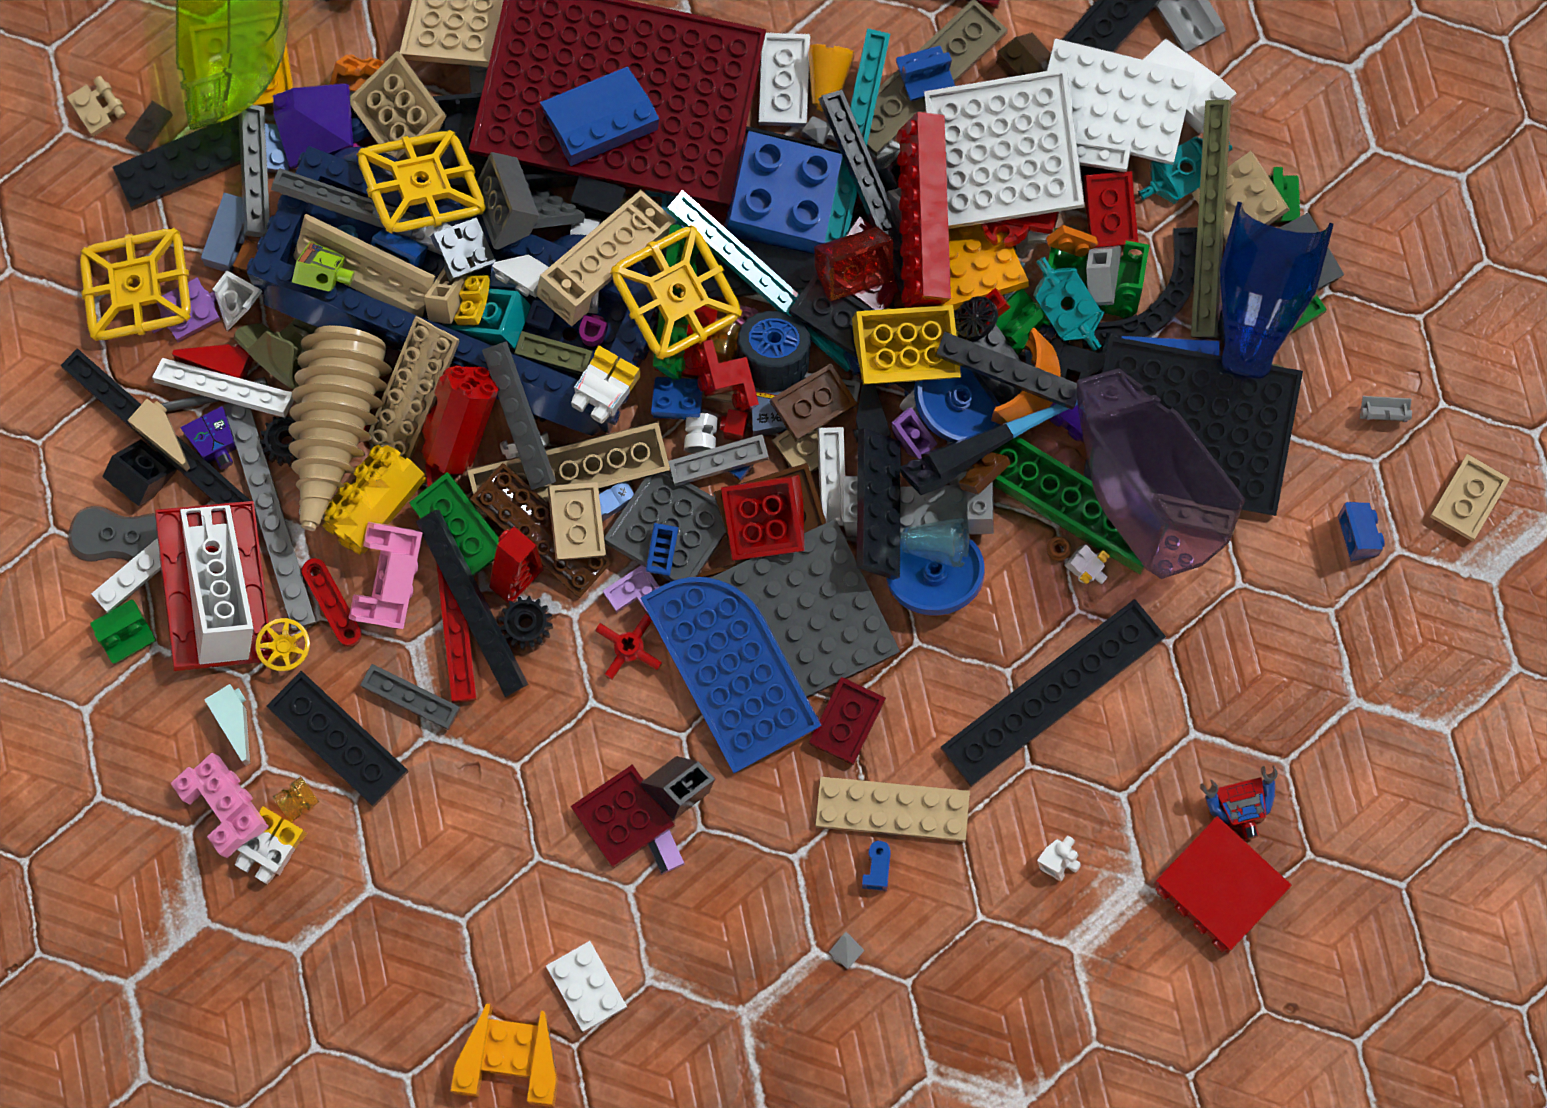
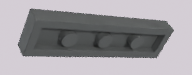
(410, 697)

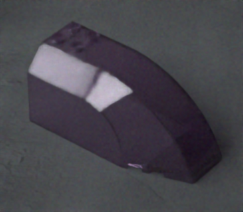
(1154, 476)

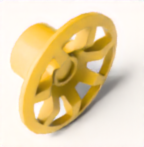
(283, 645)

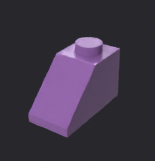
(912, 434)

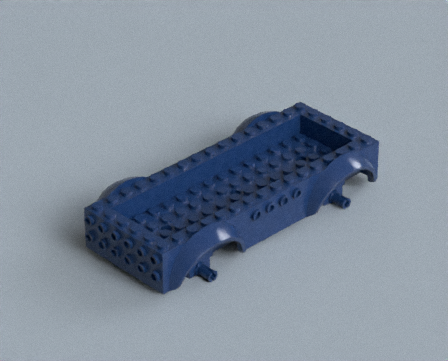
(546, 387)

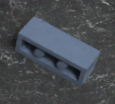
(225, 235)

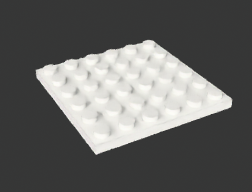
(1009, 148)

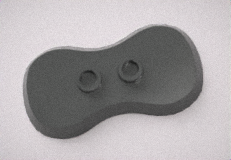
(104, 534)

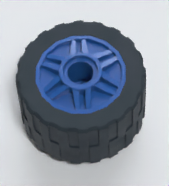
(775, 349)

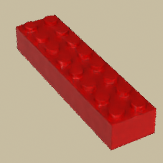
(924, 211)

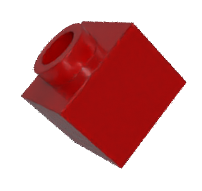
(734, 425)

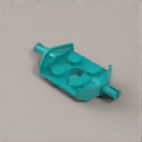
(1170, 180)
(1082, 317)

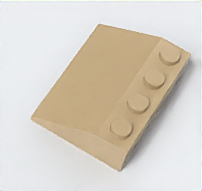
(397, 105)

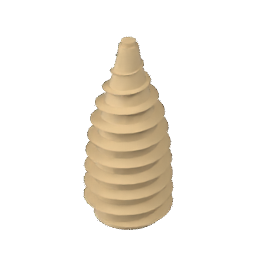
(331, 411)

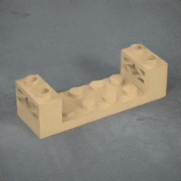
(587, 266)

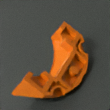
(354, 71)
(1044, 358)

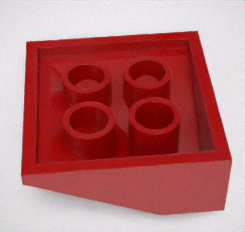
(764, 517)

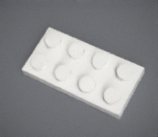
(784, 80)

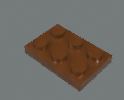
(813, 402)

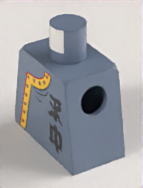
(764, 416)

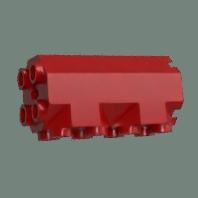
(459, 418)

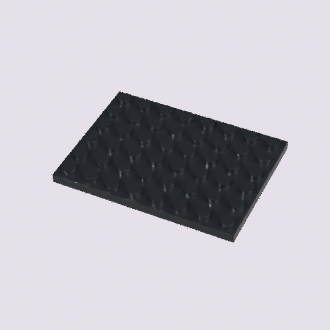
(1235, 416)

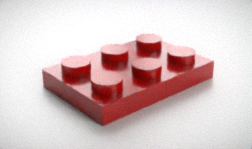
(1111, 208)

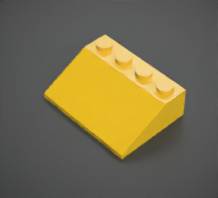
(903, 344)

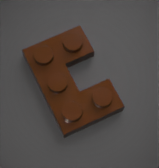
(984, 472)

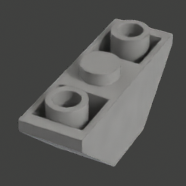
(1103, 273)

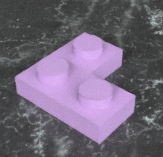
(630, 588)

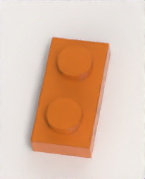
(1071, 241)

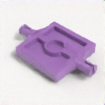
(202, 310)

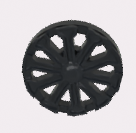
(976, 318)

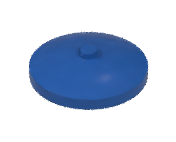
(954, 406)
(936, 587)

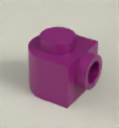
(593, 330)

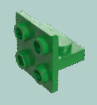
(1289, 190)
(1020, 319)
(123, 632)

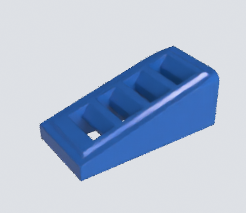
(666, 530)

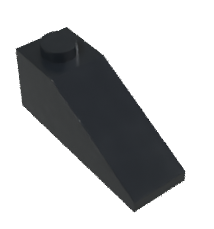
(870, 412)

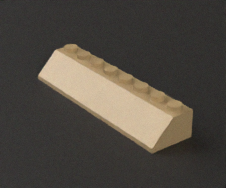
(600, 459)

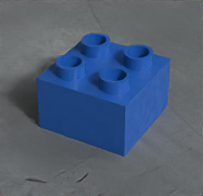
(782, 193)

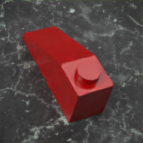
(217, 358)

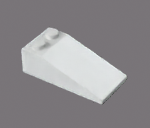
(1205, 83)

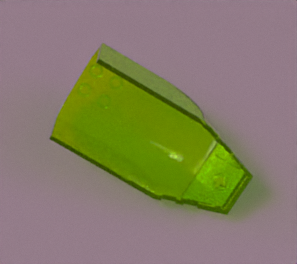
(227, 54)

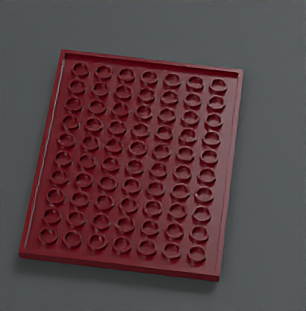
(689, 65)

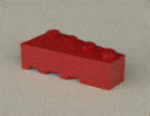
(514, 565)

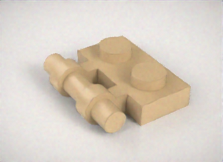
(90, 111)

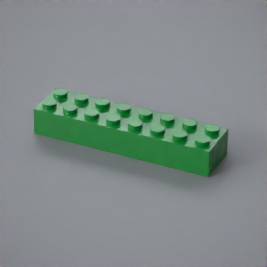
(1062, 498)

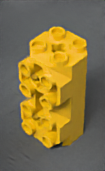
(377, 496)

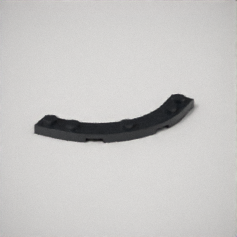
(1168, 303)

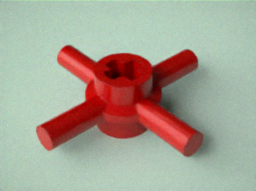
(630, 655)

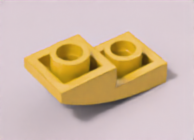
(474, 297)

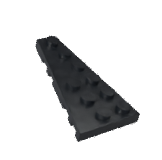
(790, 265)

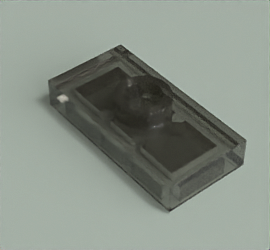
(148, 126)

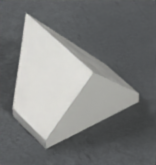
(234, 297)

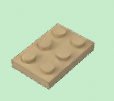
(1470, 497)
(576, 521)

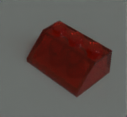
(855, 263)

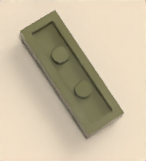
(553, 353)

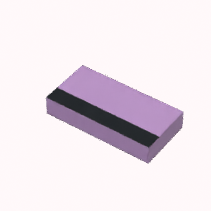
(666, 853)

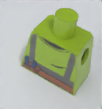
(321, 268)

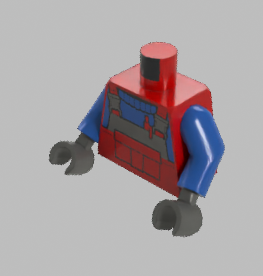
(1243, 802)

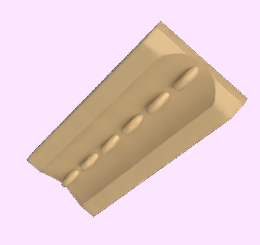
(375, 270)
(412, 387)

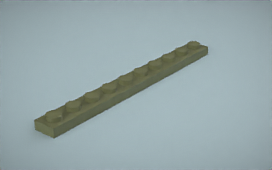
(1211, 218)

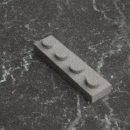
(718, 460)

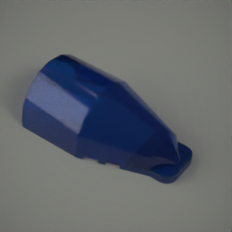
(1265, 289)

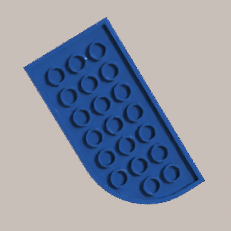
(731, 667)

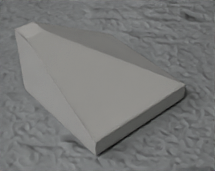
(816, 130)
(846, 950)

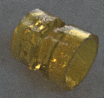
(726, 342)
(295, 799)

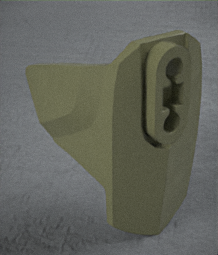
(277, 350)

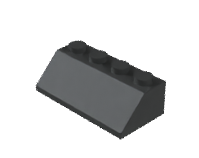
(507, 199)

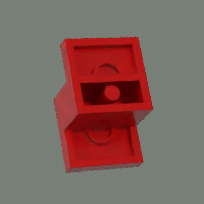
(725, 377)

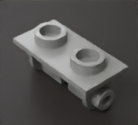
(1386, 408)

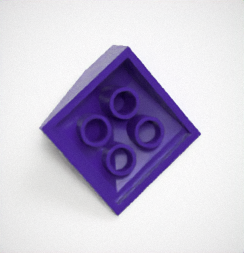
(313, 118)

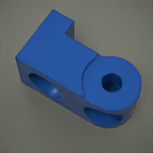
(879, 857)

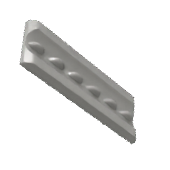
(1191, 21)

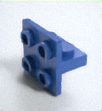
(925, 71)
(676, 398)

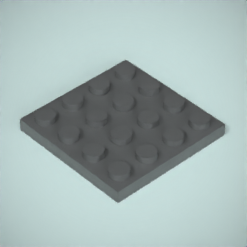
(677, 506)

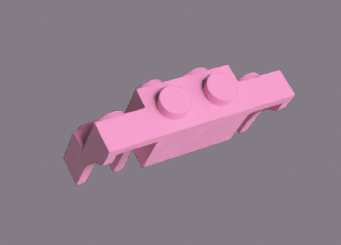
(393, 576)
(227, 799)

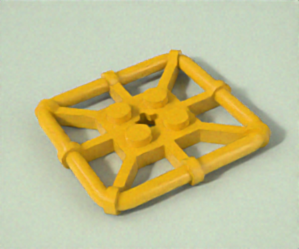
(413, 192)
(661, 287)
(146, 293)

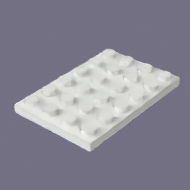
(1125, 99)

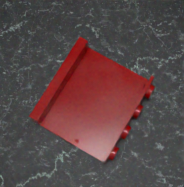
(1221, 885)

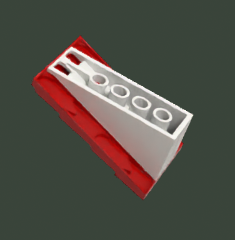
(224, 603)

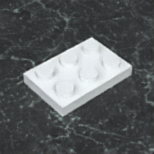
(586, 986)

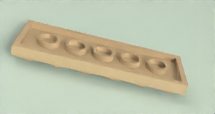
(892, 809)

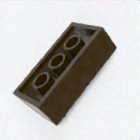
(1023, 56)

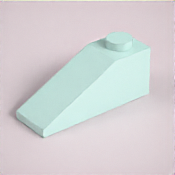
(232, 717)

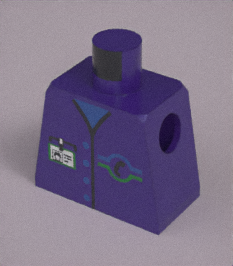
(212, 437)

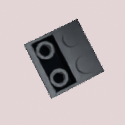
(678, 785)

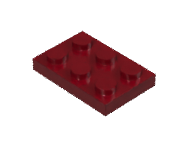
(847, 720)

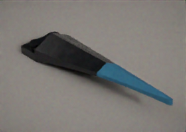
(947, 462)

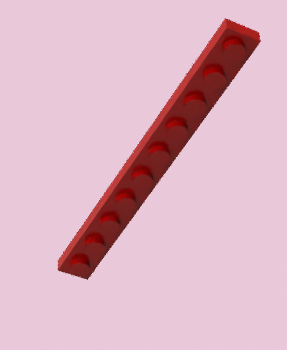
(455, 630)

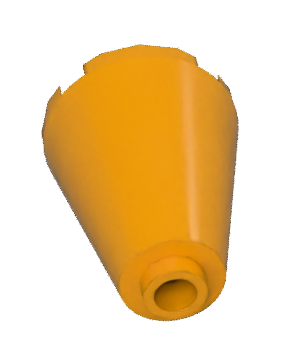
(828, 70)

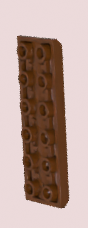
(513, 503)

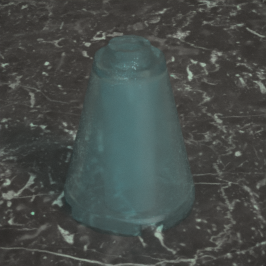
(938, 541)

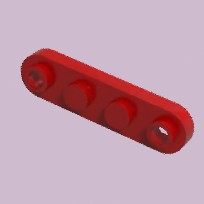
(331, 602)

